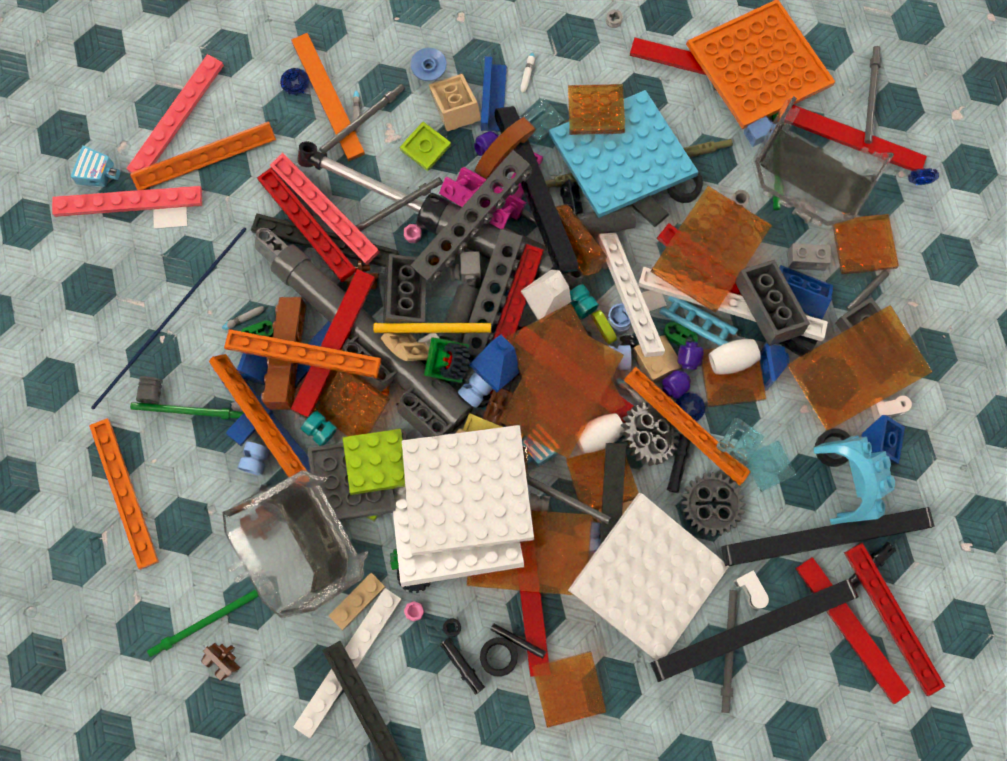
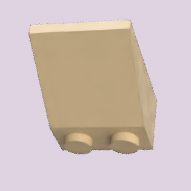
(455, 102)

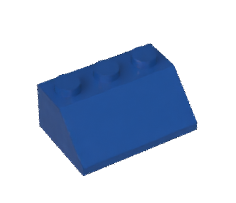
(810, 292)

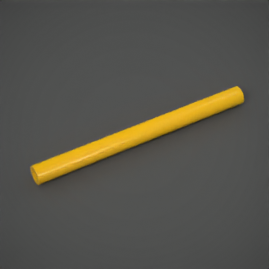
(432, 327)

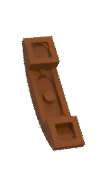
(503, 146)

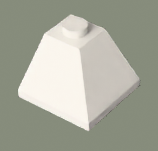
(547, 294)

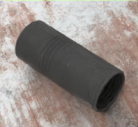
(623, 218)
(460, 310)

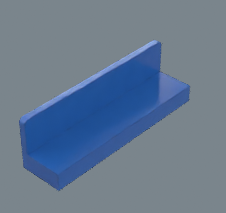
(493, 93)

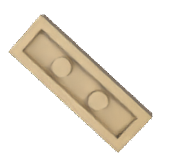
(356, 601)

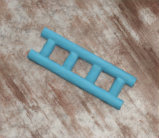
(693, 311)

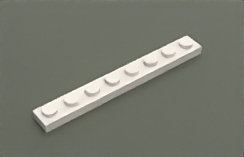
(631, 295)
(356, 649)

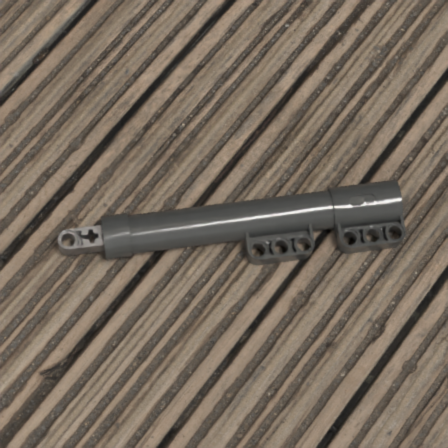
(427, 396)

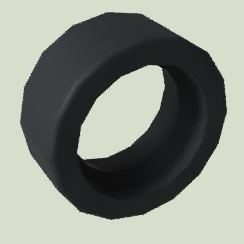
(688, 197)
(823, 457)
(513, 652)

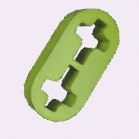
(604, 327)

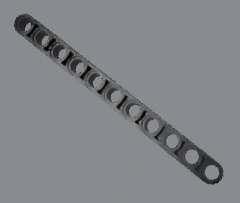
(540, 201)
(827, 536)
(753, 630)

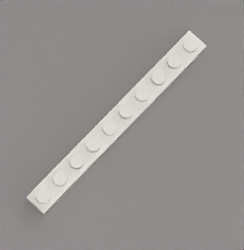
(732, 303)

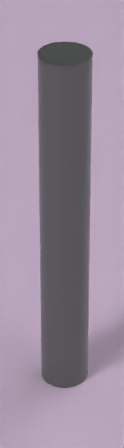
(868, 290)

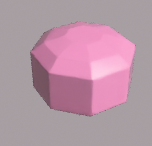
(412, 233)
(414, 611)

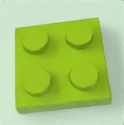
(425, 146)

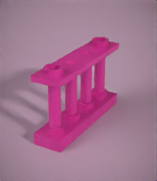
(468, 183)

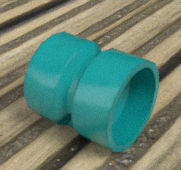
(582, 302)
(312, 426)

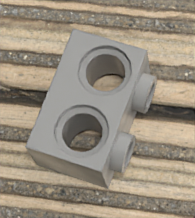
(809, 256)
(470, 268)

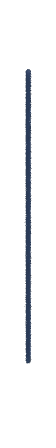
(168, 318)

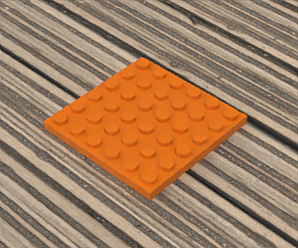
(760, 63)

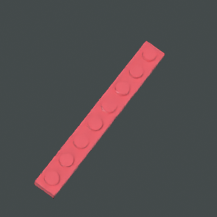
(176, 114)
(127, 201)
(325, 208)

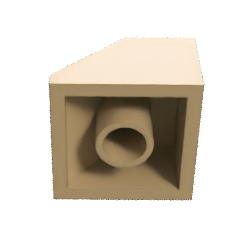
(657, 367)

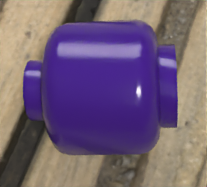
(484, 141)
(690, 355)
(676, 384)

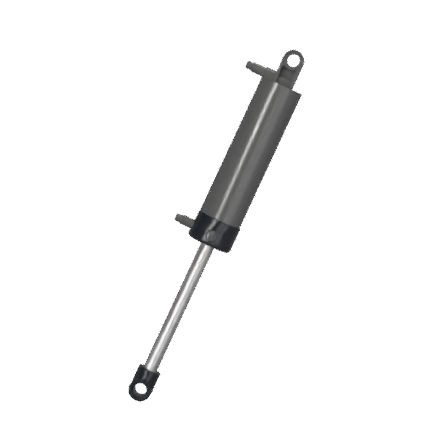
(433, 212)

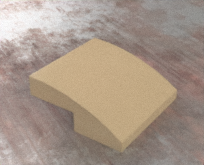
(406, 346)

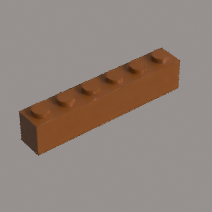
(282, 374)

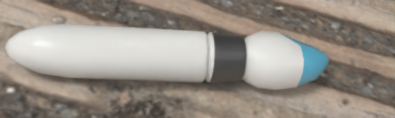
(527, 73)

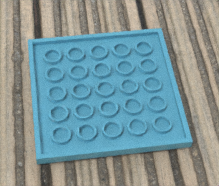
(629, 165)

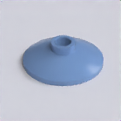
(428, 57)

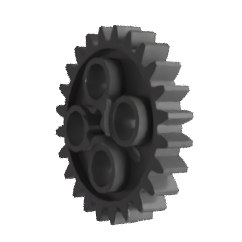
(649, 434)
(713, 521)

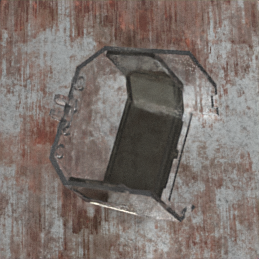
(810, 176)
(292, 545)

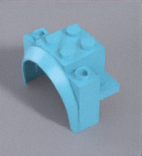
(869, 473)

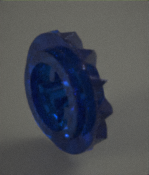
(291, 75)
(923, 176)
(698, 405)

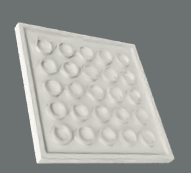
(466, 490)
(447, 564)
(648, 577)

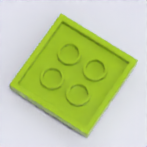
(374, 461)

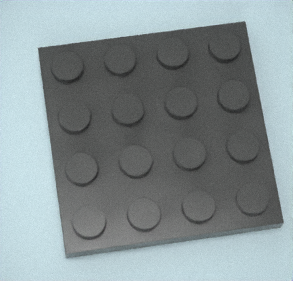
(331, 463)

